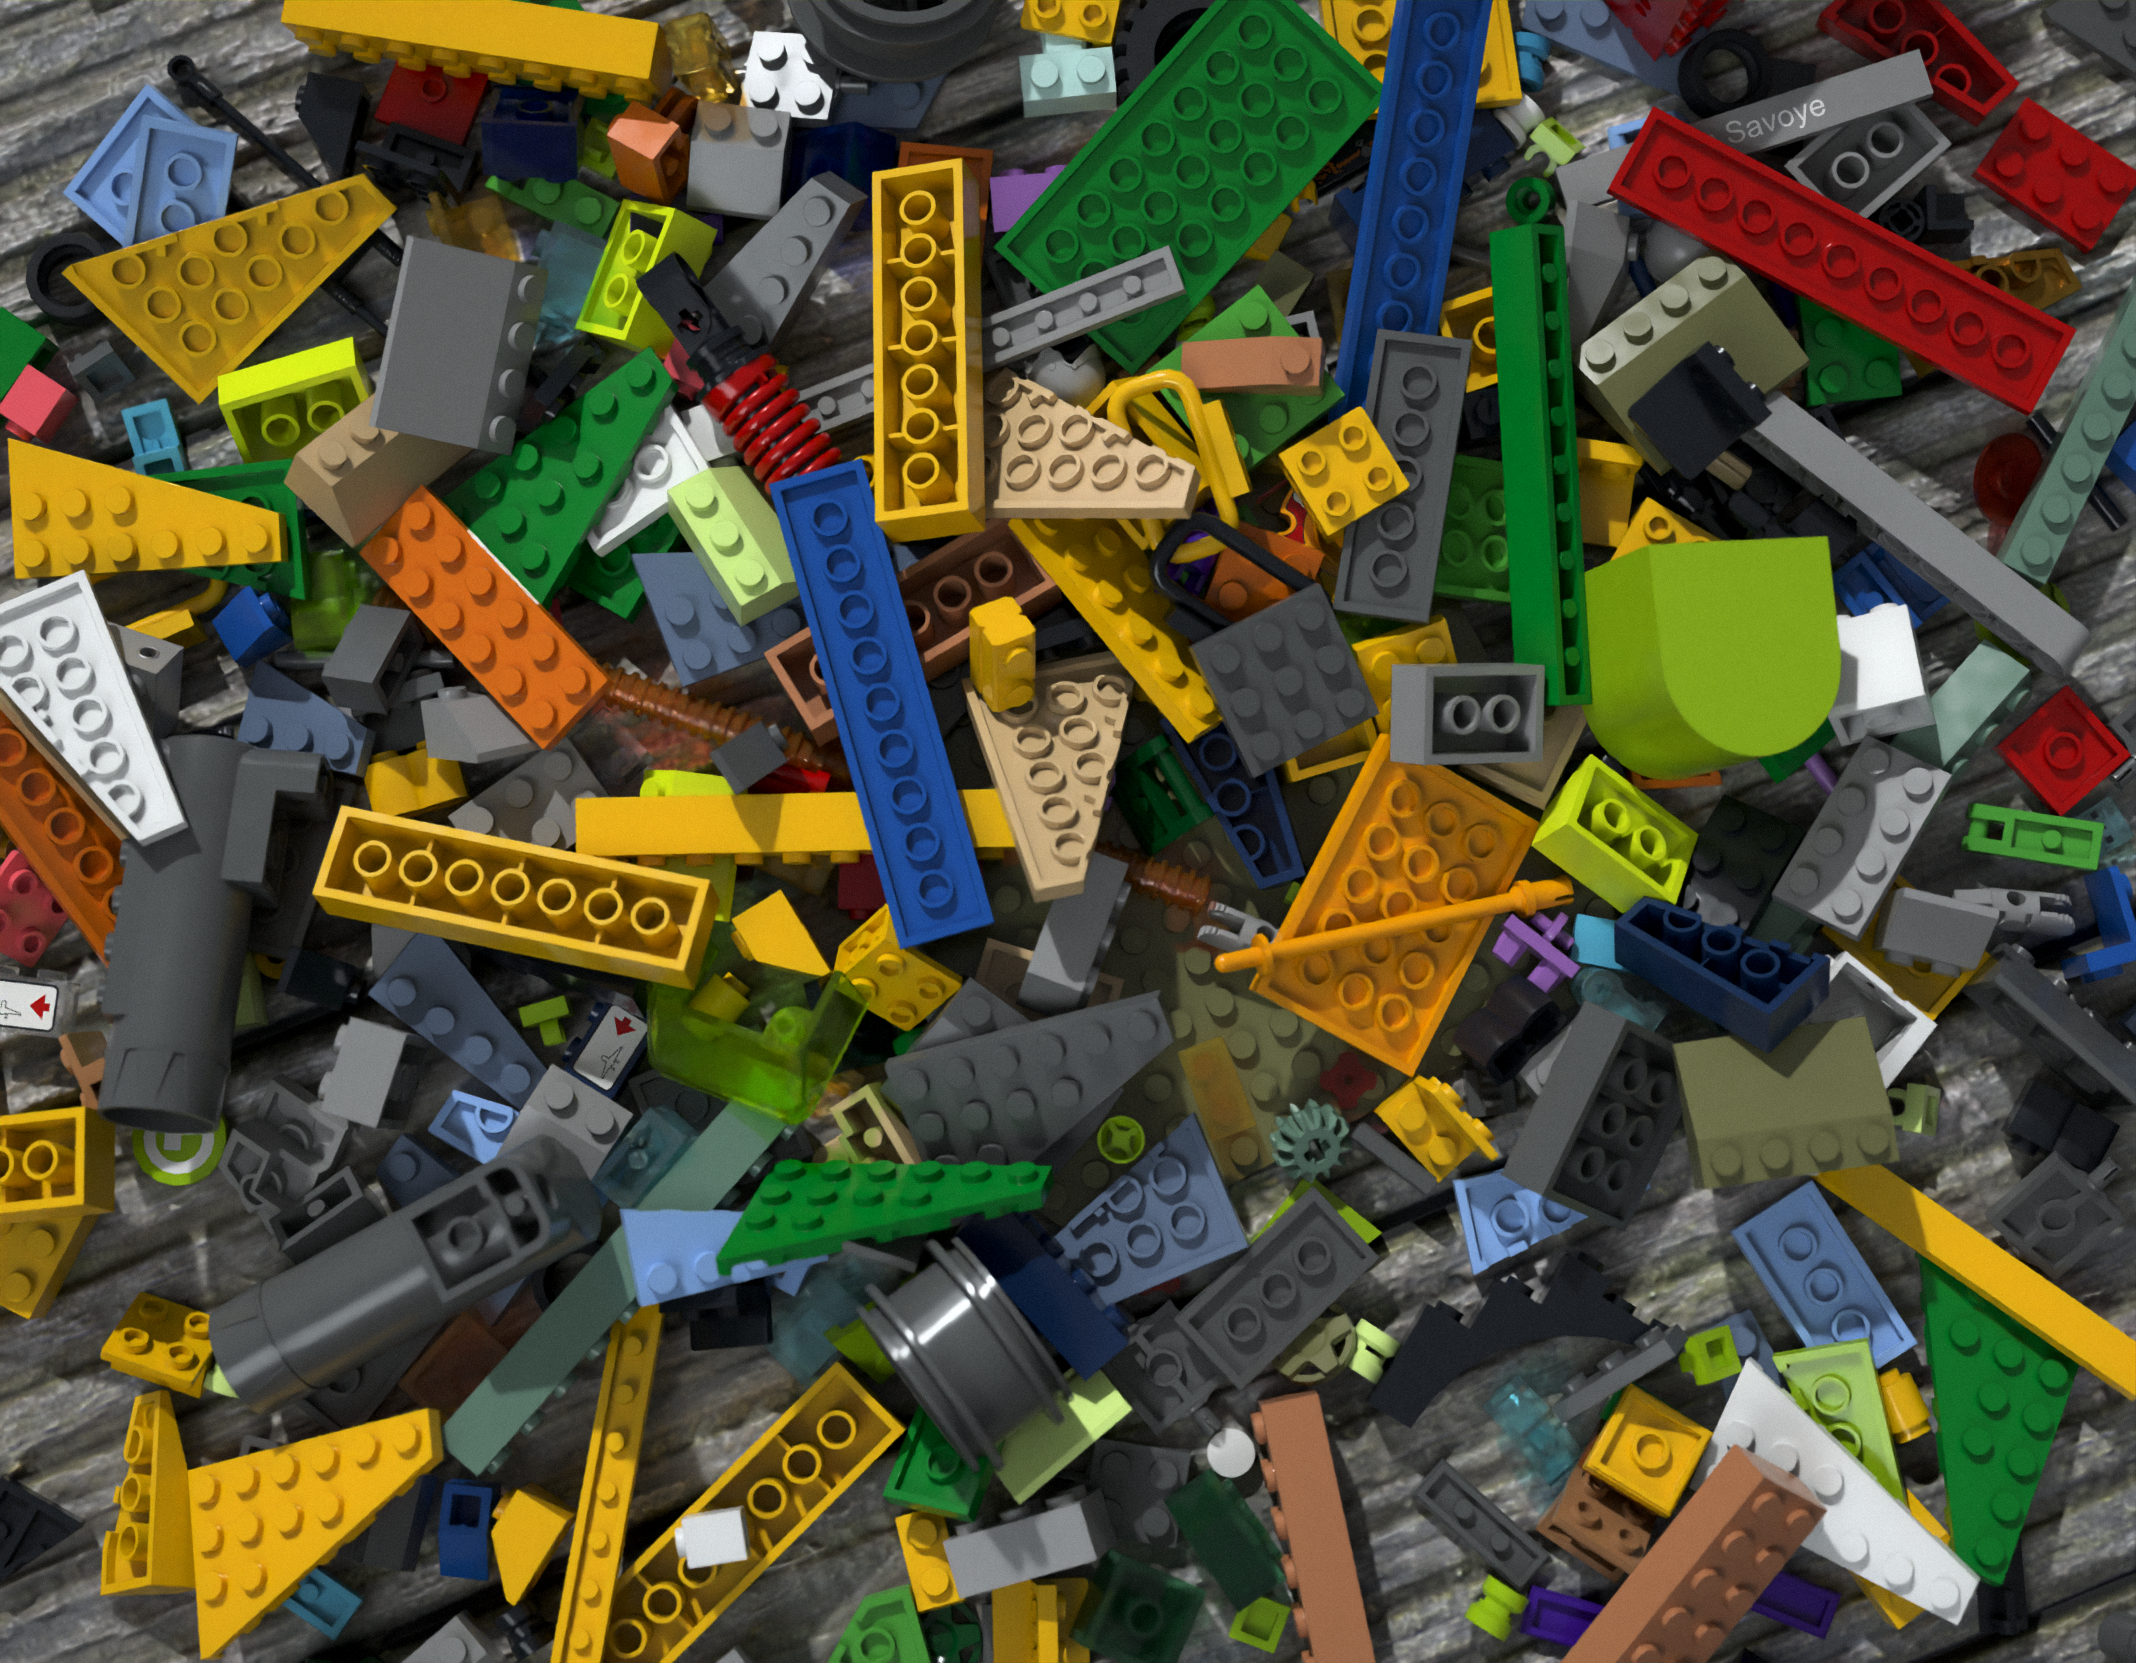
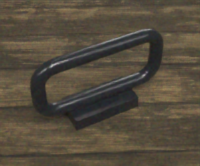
(1190, 613)

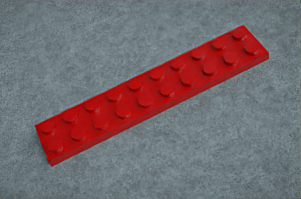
(1841, 261)

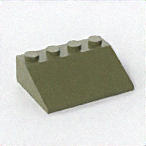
(1697, 305)
(1786, 1112)

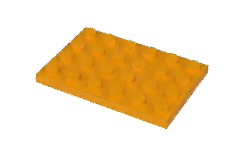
(1397, 848)

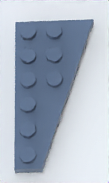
(700, 627)
(1155, 1220)

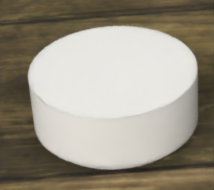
(1230, 1452)

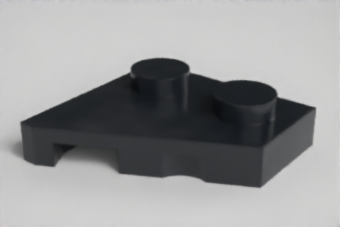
(29, 1525)

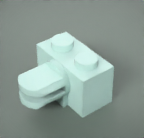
(1067, 78)

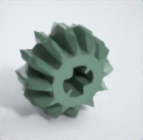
(1326, 1148)

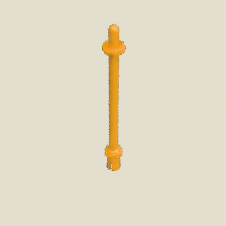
(1522, 899)

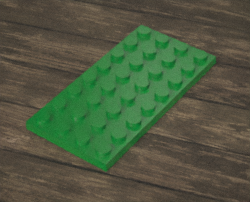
(1197, 161)

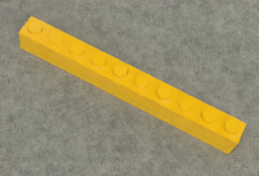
(756, 827)

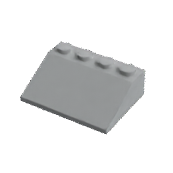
(458, 346)

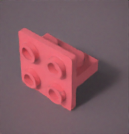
(27, 912)

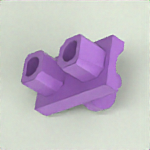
(1553, 964)

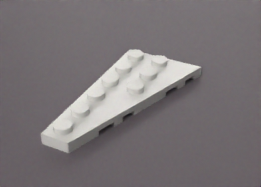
(76, 690)
(1863, 1521)

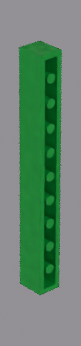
(1540, 458)

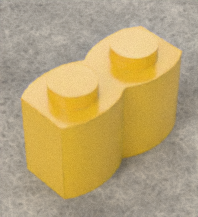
(414, 783)

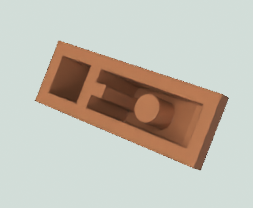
(1257, 365)

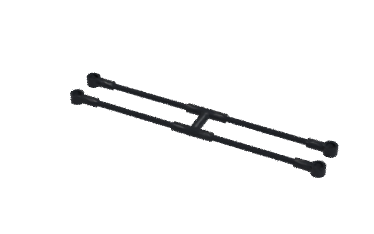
(378, 239)

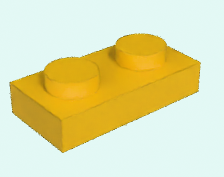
(927, 1561)

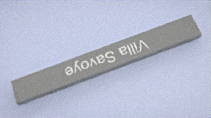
(1776, 119)

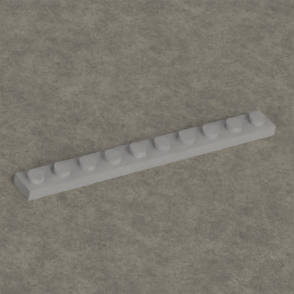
(1022, 330)

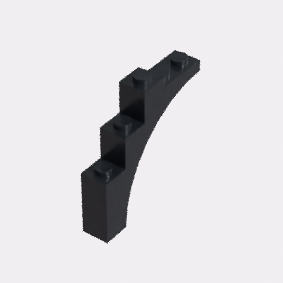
(1441, 1348)

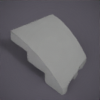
(283, 1150)

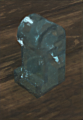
(1607, 991)

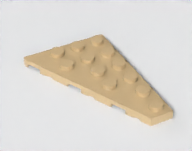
(1067, 464)
(1056, 764)

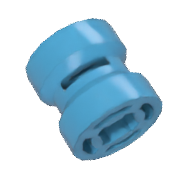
(1530, 53)

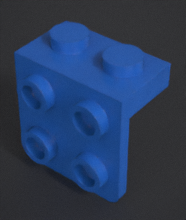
(2110, 900)

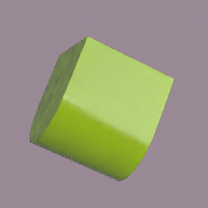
(1711, 652)

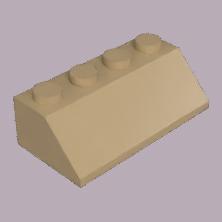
(365, 473)

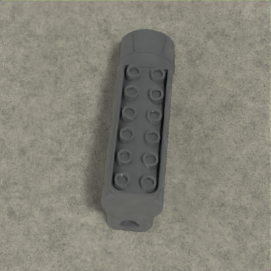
(188, 927)
(404, 1274)

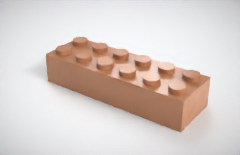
(937, 602)
(1314, 1528)
(1705, 1567)

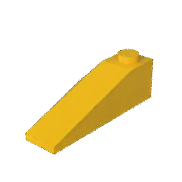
(153, 1528)

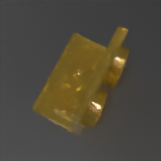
(473, 226)

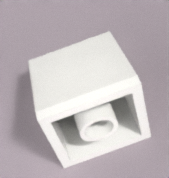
(1881, 676)

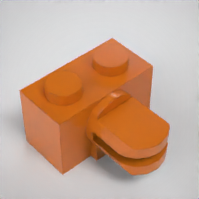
(654, 146)

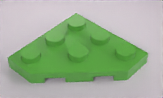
(884, 1631)

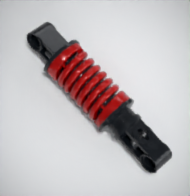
(738, 381)

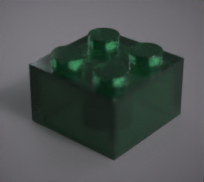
(1227, 1537)
(1136, 1611)

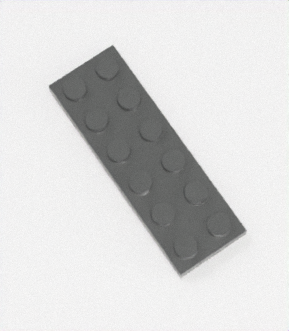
(1418, 411)

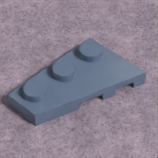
(293, 718)

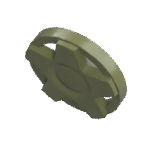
(1316, 1348)

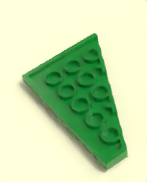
(562, 475)
(817, 1206)
(1995, 1416)

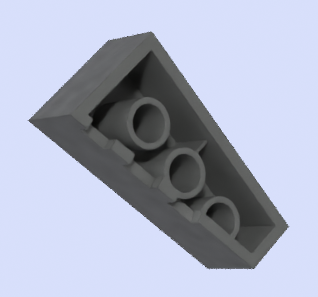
(784, 262)

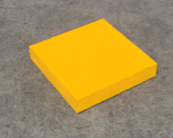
(1647, 1450)

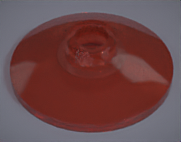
(2005, 476)

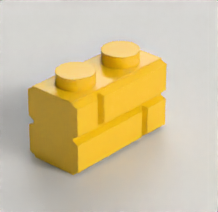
(1002, 654)

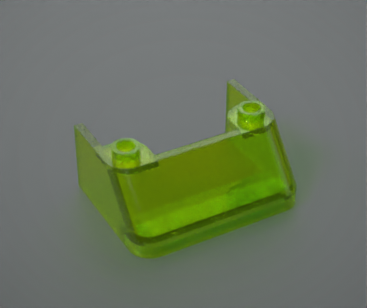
(766, 1073)

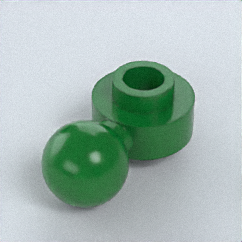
(1518, 200)

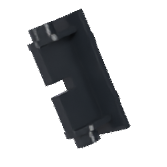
(2004, 1606)

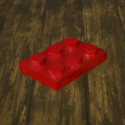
(2056, 175)

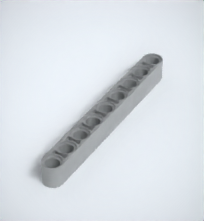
(1919, 537)

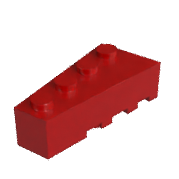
(1958, 66)

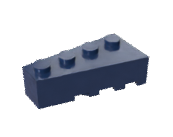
(1486, 159)
(1247, 807)
(1720, 972)
(1048, 1288)

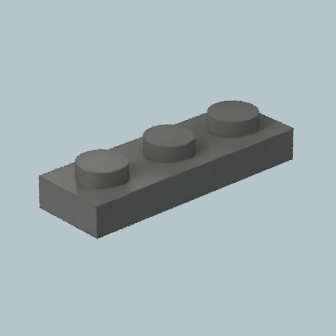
(1618, 1371)

